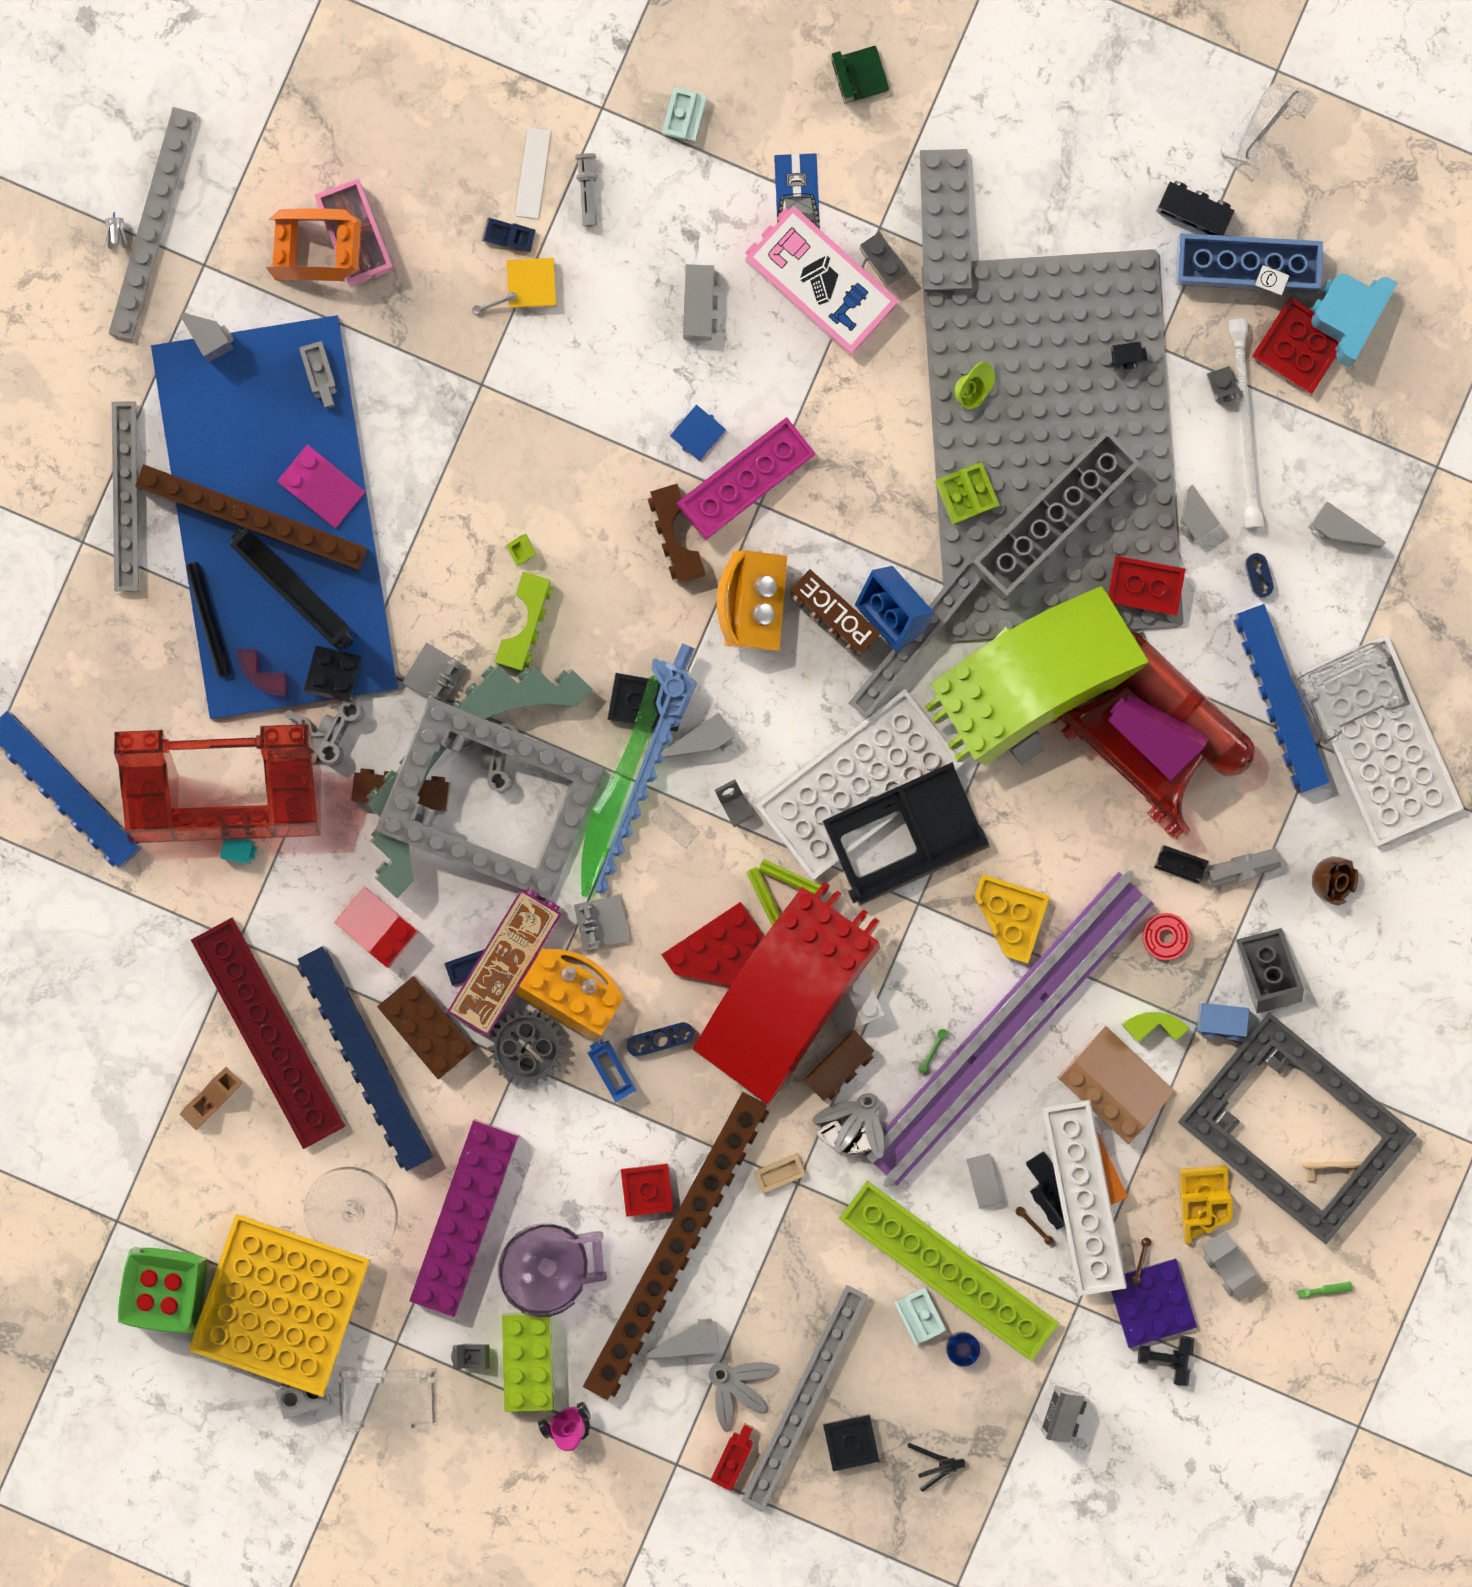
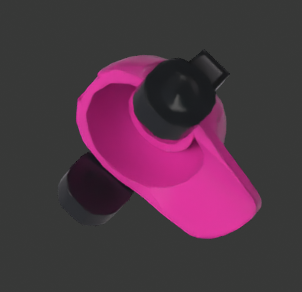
(568, 1427)

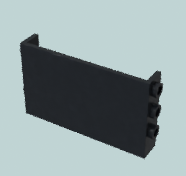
(292, 589)

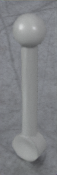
(477, 310)

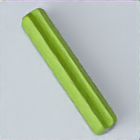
(788, 877)
(763, 894)

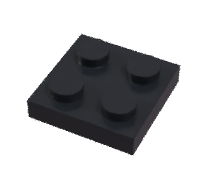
(333, 674)
(851, 1442)

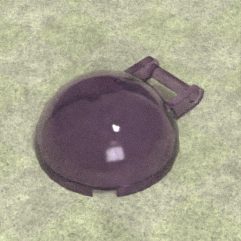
(547, 1267)

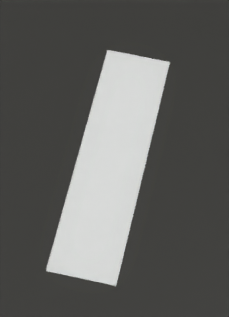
(532, 173)

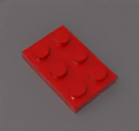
(1146, 585)

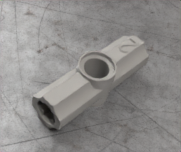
(1244, 867)

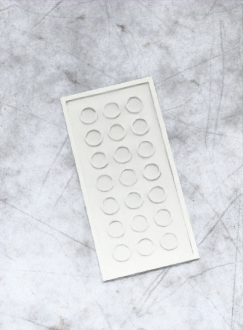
(869, 760)
(1394, 766)

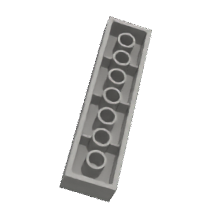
(1054, 514)

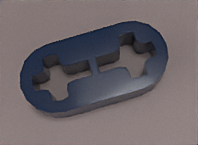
(1264, 574)

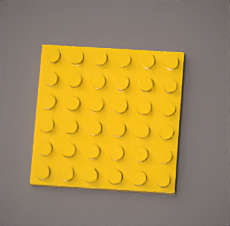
(279, 1305)

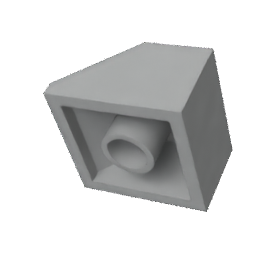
(209, 336)

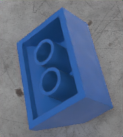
(893, 607)

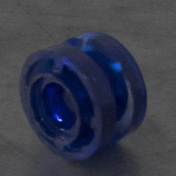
(962, 1337)

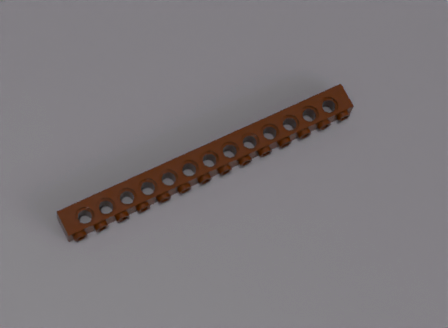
(609, 1387)

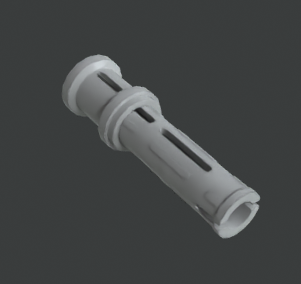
(586, 177)

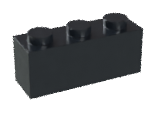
(1195, 209)

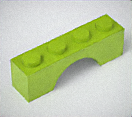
(515, 651)

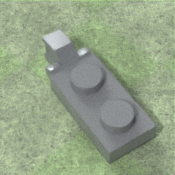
(319, 372)

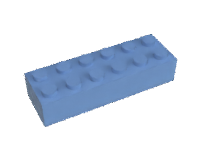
(1238, 261)

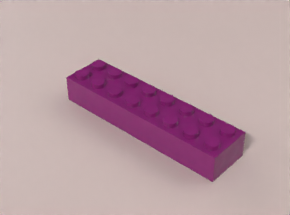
(464, 1218)

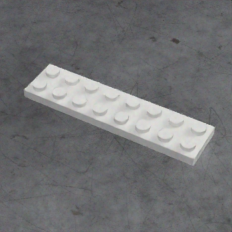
(1084, 1197)

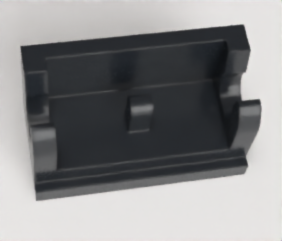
(1181, 864)

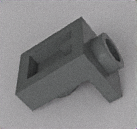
(1223, 384)

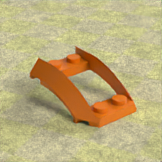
(286, 245)

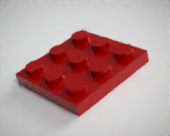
(1296, 347)

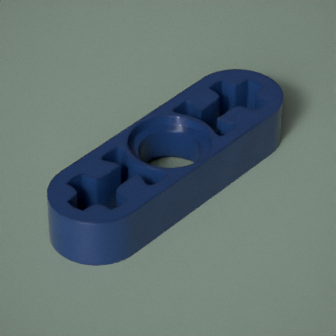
(644, 1050)

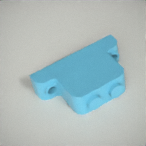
(1350, 312)

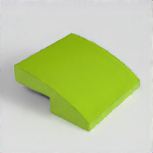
(967, 493)

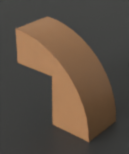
(211, 1098)

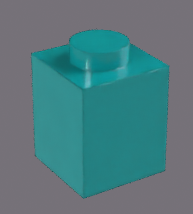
(239, 850)

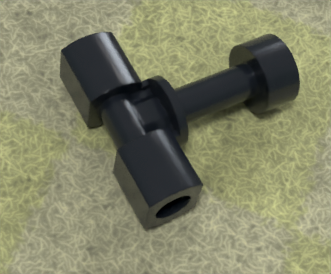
(1178, 1359)

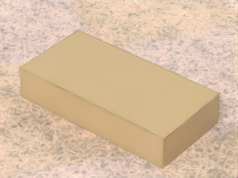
(779, 1173)

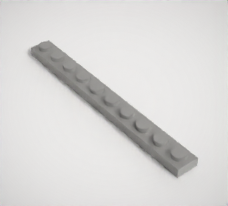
(152, 223)
(804, 1397)

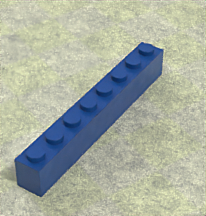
(1281, 698)
(66, 791)

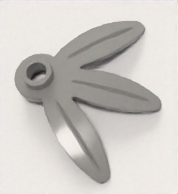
(859, 1114)
(741, 1391)

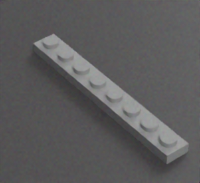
(125, 496)
(898, 662)

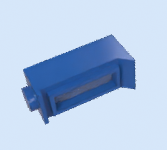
(611, 1070)

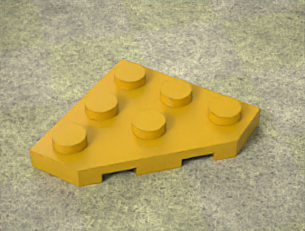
(1012, 915)

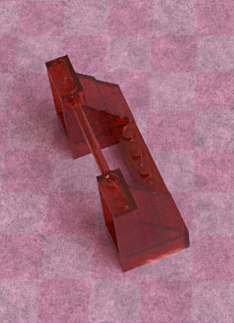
(152, 788)

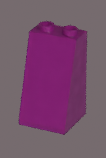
(1157, 735)

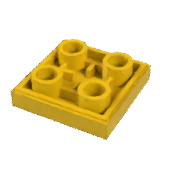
(532, 282)

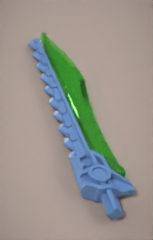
(672, 703)

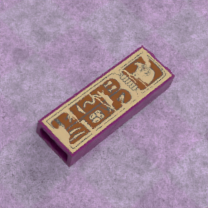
(505, 961)

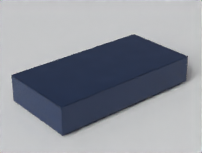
(460, 968)

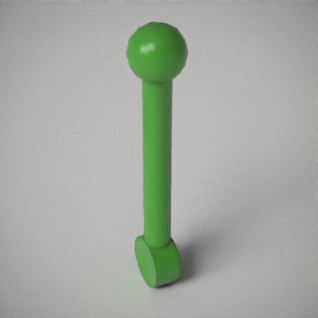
(942, 1033)

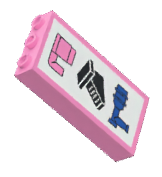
(821, 280)

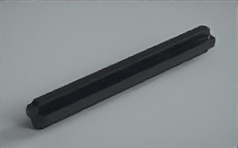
(207, 619)

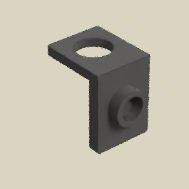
(734, 803)

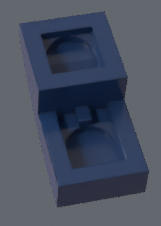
(508, 235)

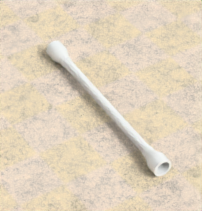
(1238, 331)

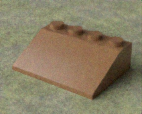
(1118, 1083)

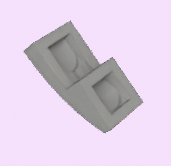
(984, 1181)

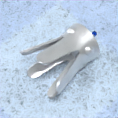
(115, 229)

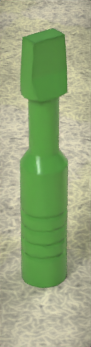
(1326, 1290)

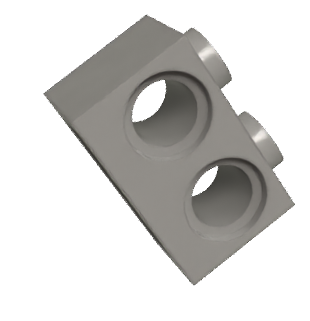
(304, 1404)

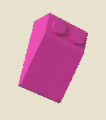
(321, 486)

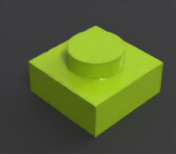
(521, 549)

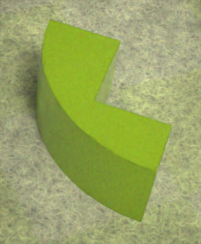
(1141, 1024)

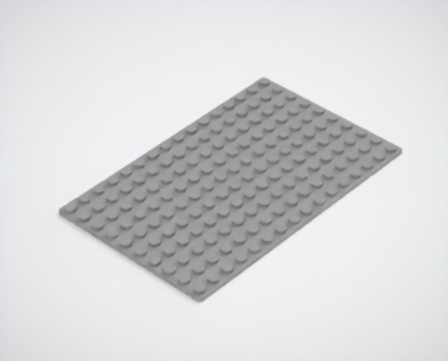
(1055, 391)

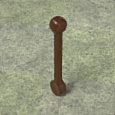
(1020, 1211)
(1146, 1242)

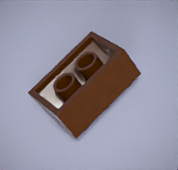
(839, 1066)

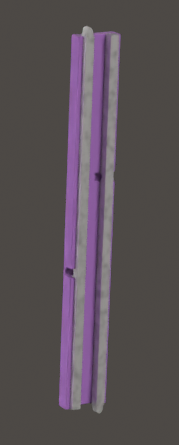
(1010, 1026)

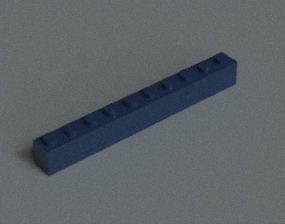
(365, 1058)

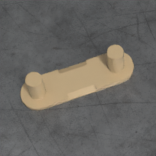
(1352, 1165)

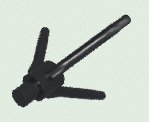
(946, 1466)

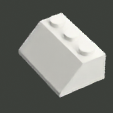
(857, 1006)

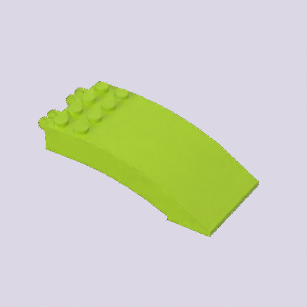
(1035, 674)

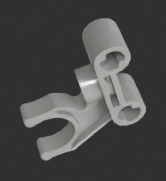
(331, 730)
(494, 760)

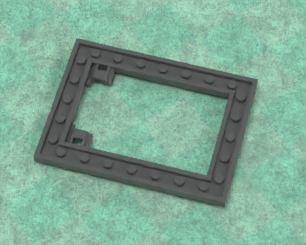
(1210, 1106)

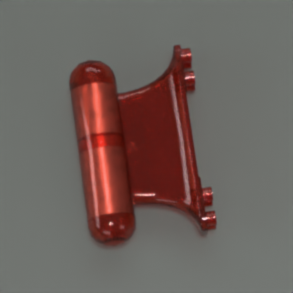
(1168, 690)

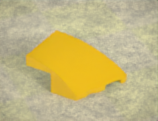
(1204, 1200)

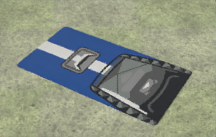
(797, 184)

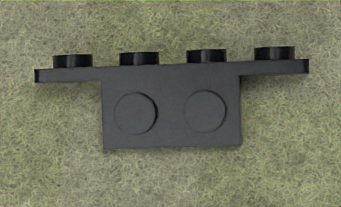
(1046, 1191)

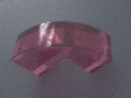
(269, 682)

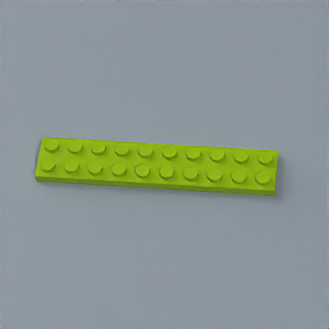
(949, 1270)

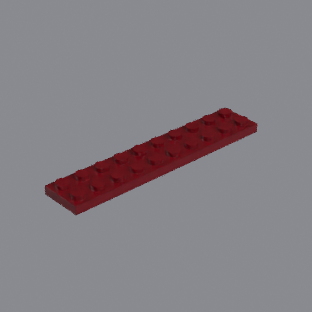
(268, 1033)

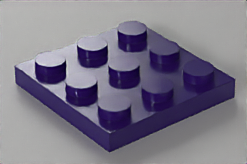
(1155, 1306)

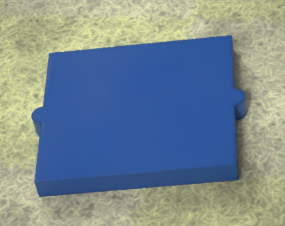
(697, 432)

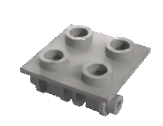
(434, 674)
(601, 922)

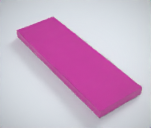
(745, 478)

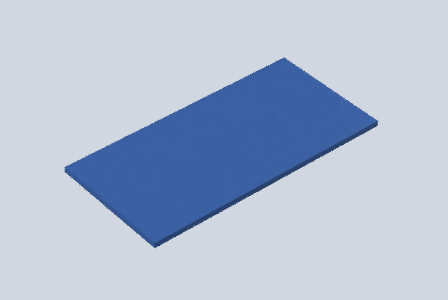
(237, 433)

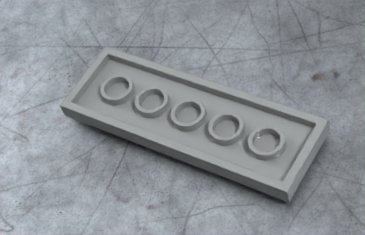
(945, 220)

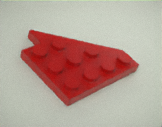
(717, 949)

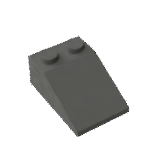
(1270, 970)
(1063, 1414)

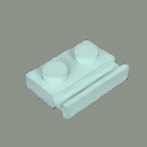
(684, 114)
(920, 1316)

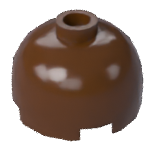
(1334, 879)

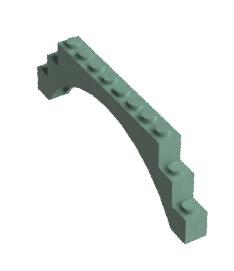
(491, 696)

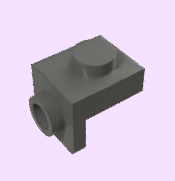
(471, 1356)

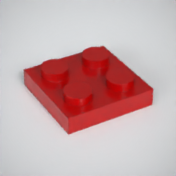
(647, 1189)

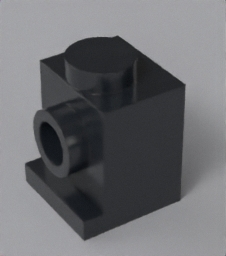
(1128, 355)

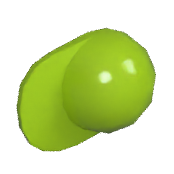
(974, 387)

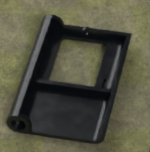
(936, 819)

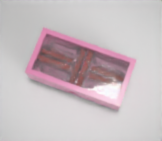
(372, 254)

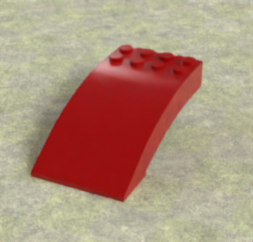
(787, 992)

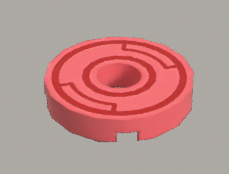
(1169, 922)

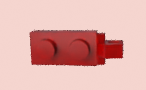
(733, 1458)

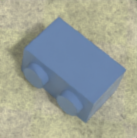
(1222, 1020)

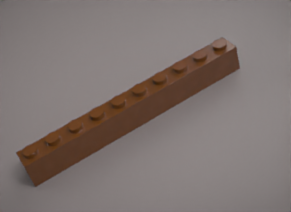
(251, 517)

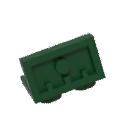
(859, 74)

